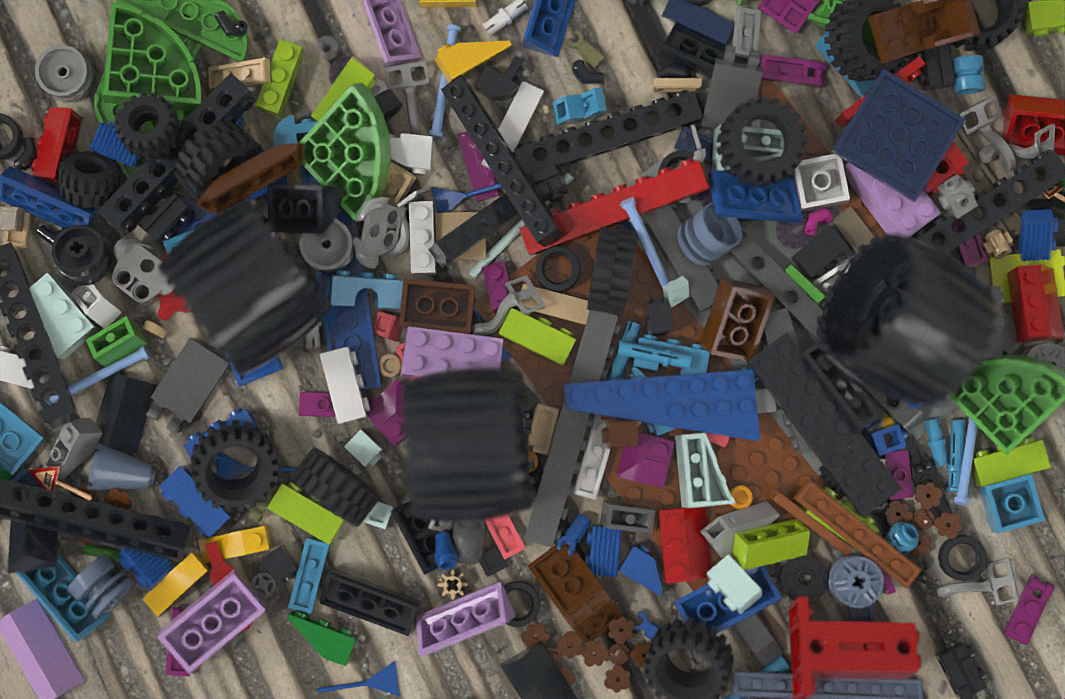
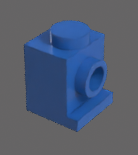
(896, 442)

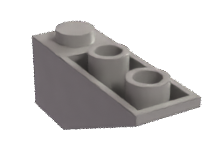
(73, 446)
(722, 530)

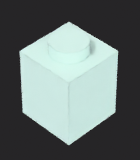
(364, 449)

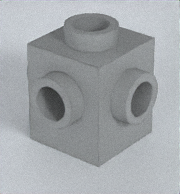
(953, 192)

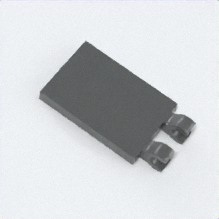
(731, 86)
(187, 384)

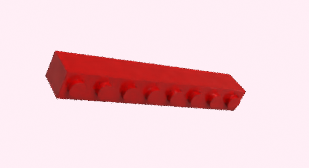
(607, 211)

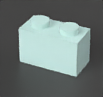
(734, 585)

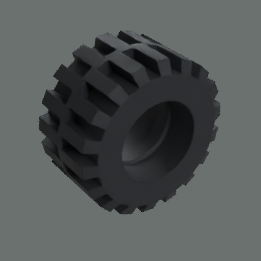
(137, 113)
(88, 179)

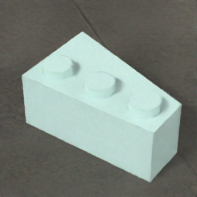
(759, 143)
(61, 316)
(699, 473)

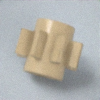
(998, 244)
(453, 591)

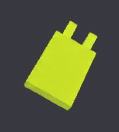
(1000, 267)

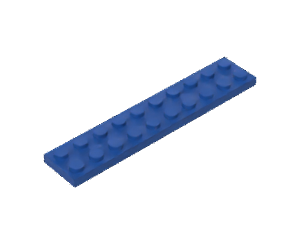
(350, 324)

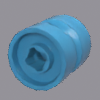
(969, 74)

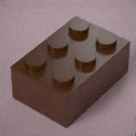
(437, 306)
(737, 319)

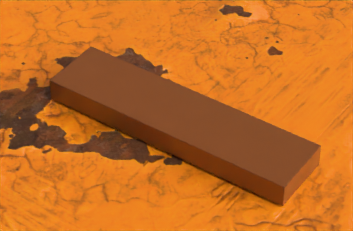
(809, 522)

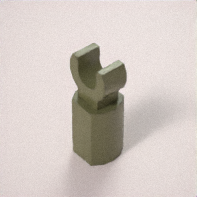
(586, 50)
(259, 510)

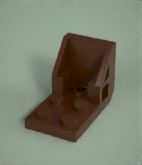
(922, 26)
(575, 592)

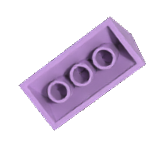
(392, 31)
(463, 618)
(40, 651)

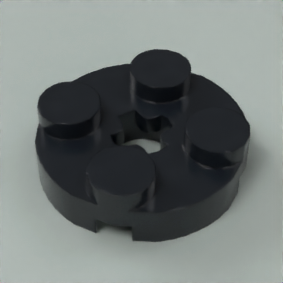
(810, 566)

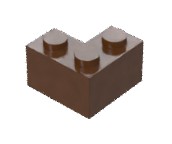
(620, 433)

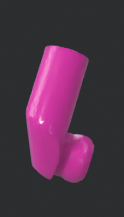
(816, 217)

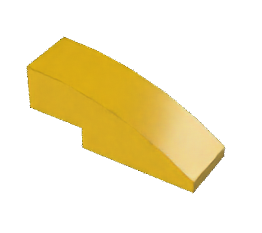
(176, 583)

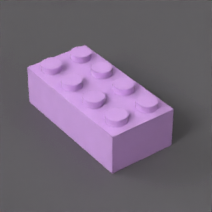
(888, 207)
(437, 351)
(211, 621)

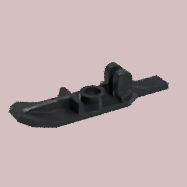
(921, 469)

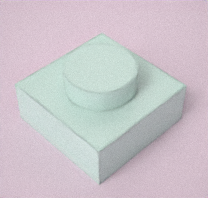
(676, 291)
(379, 515)

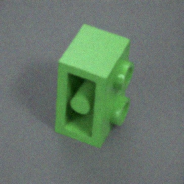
(116, 341)

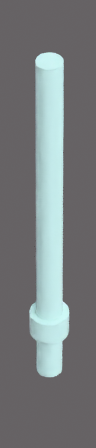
(505, 241)

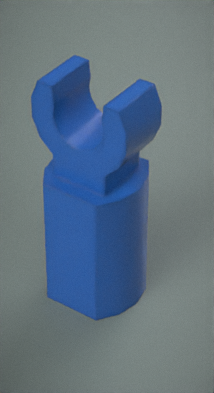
(574, 533)
(648, 628)

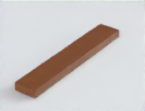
(857, 533)

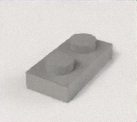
(746, 31)

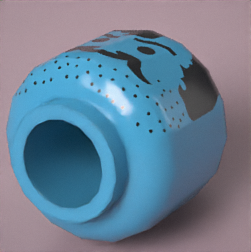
(902, 537)

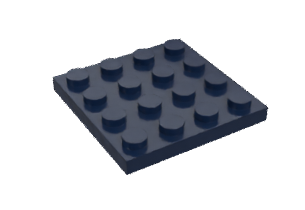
(898, 135)

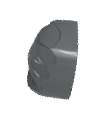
(469, 541)

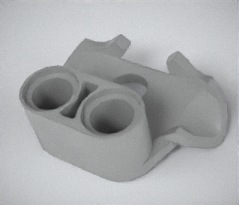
(379, 230)
(130, 255)

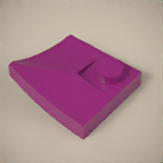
(788, 13)
(386, 413)
(648, 461)

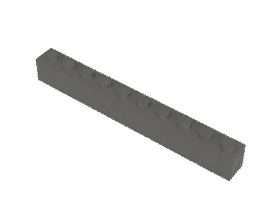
(570, 432)

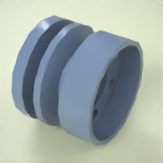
(708, 236)
(842, 575)
(100, 586)

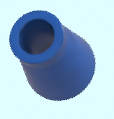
(445, 553)

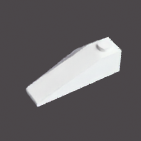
(413, 152)

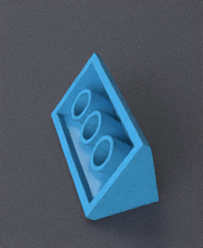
(50, 589)

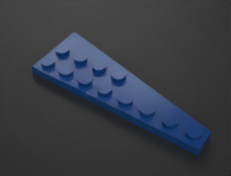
(696, 402)

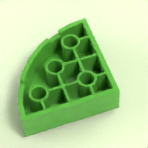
(148, 59)
(350, 149)
(1011, 397)

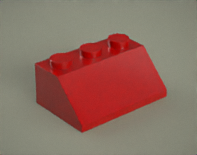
(1030, 114)
(58, 140)
(1035, 303)
(682, 544)

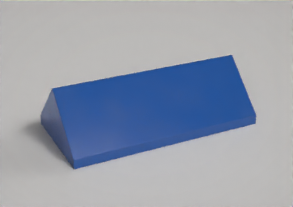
(548, 26)
(42, 199)
(709, 607)

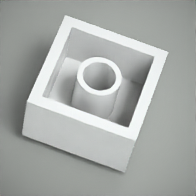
(821, 183)

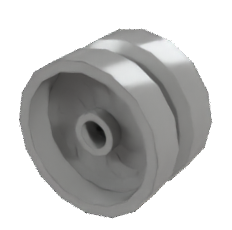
(55, 63)
(333, 258)

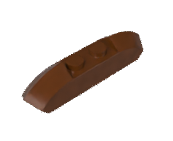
(251, 177)

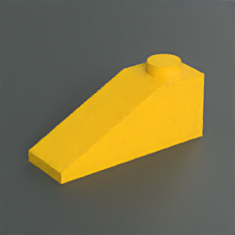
(464, 57)
(239, 543)

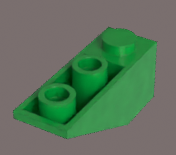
(328, 641)

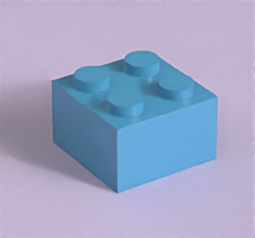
(1011, 503)

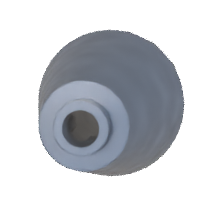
(118, 470)

